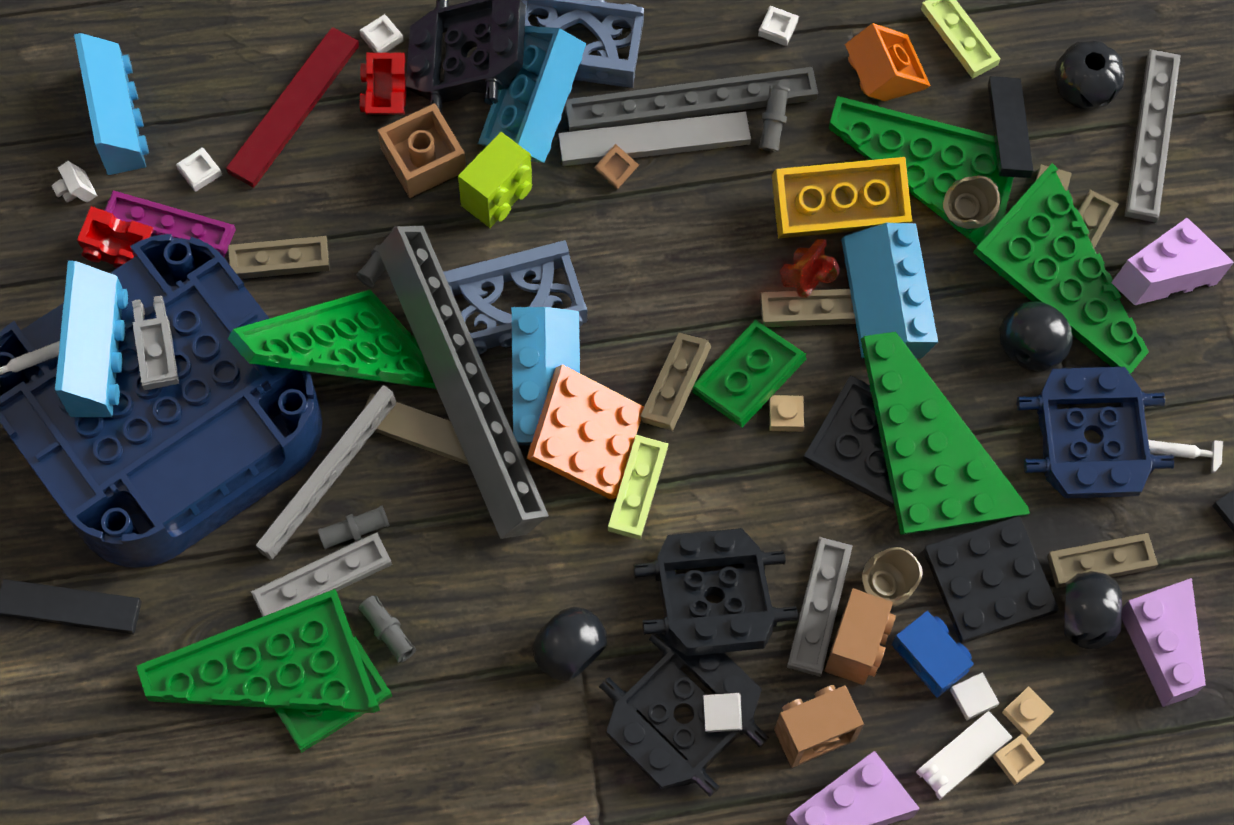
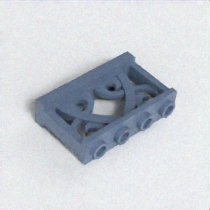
(598, 18)
(495, 272)

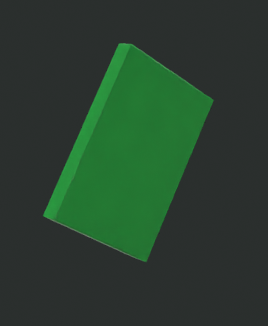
(748, 373)
(312, 726)

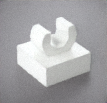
(74, 184)

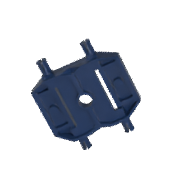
(1104, 469)

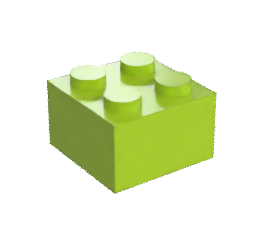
(496, 180)

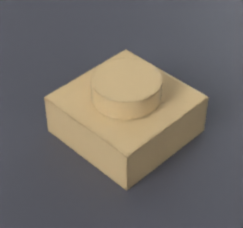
(786, 413)
(1027, 712)
(1018, 759)

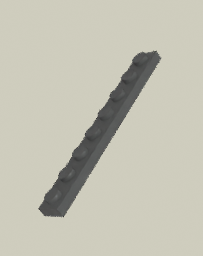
(687, 99)

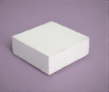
(778, 25)
(381, 35)
(199, 169)
(974, 696)
(722, 712)

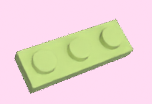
(961, 36)
(638, 487)

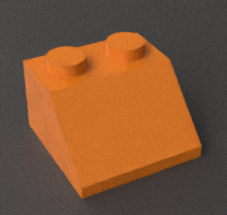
(886, 63)

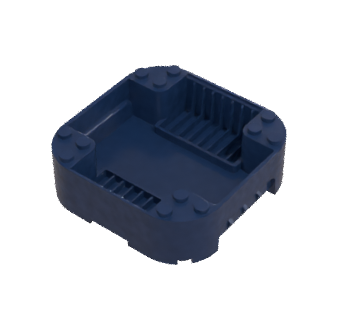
(174, 454)

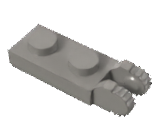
(154, 346)

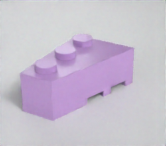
(1171, 264)
(1167, 640)
(858, 797)

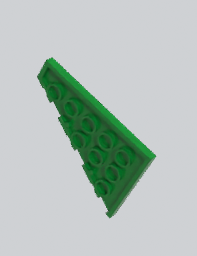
(933, 152)
(1050, 260)
(339, 338)
(931, 456)
(278, 661)

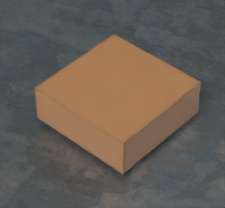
(616, 166)

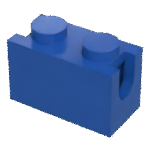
(933, 653)

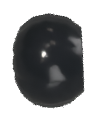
(1089, 74)
(1036, 336)
(1092, 610)
(569, 643)

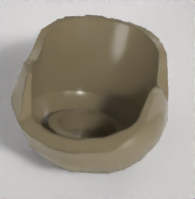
(972, 202)
(892, 575)

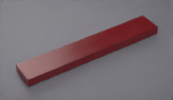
(292, 107)

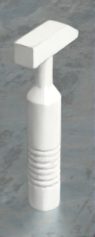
(31, 358)
(1189, 451)

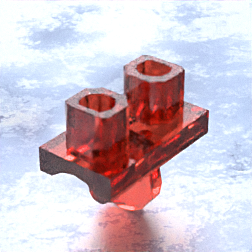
(809, 269)

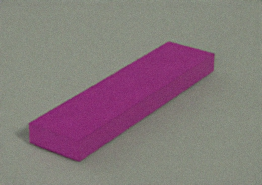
(171, 220)

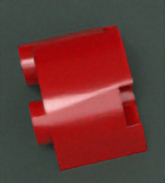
(384, 84)
(110, 238)

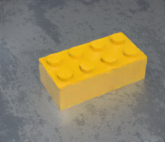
(840, 197)

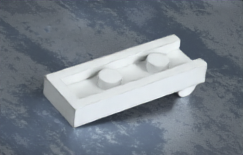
(964, 754)

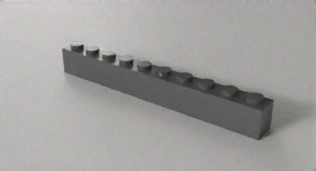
(462, 382)

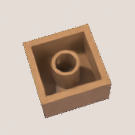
(422, 150)
(859, 635)
(818, 725)

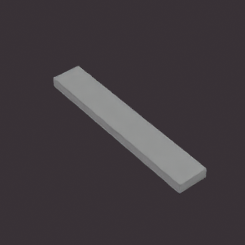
(1152, 136)
(656, 138)
(326, 473)

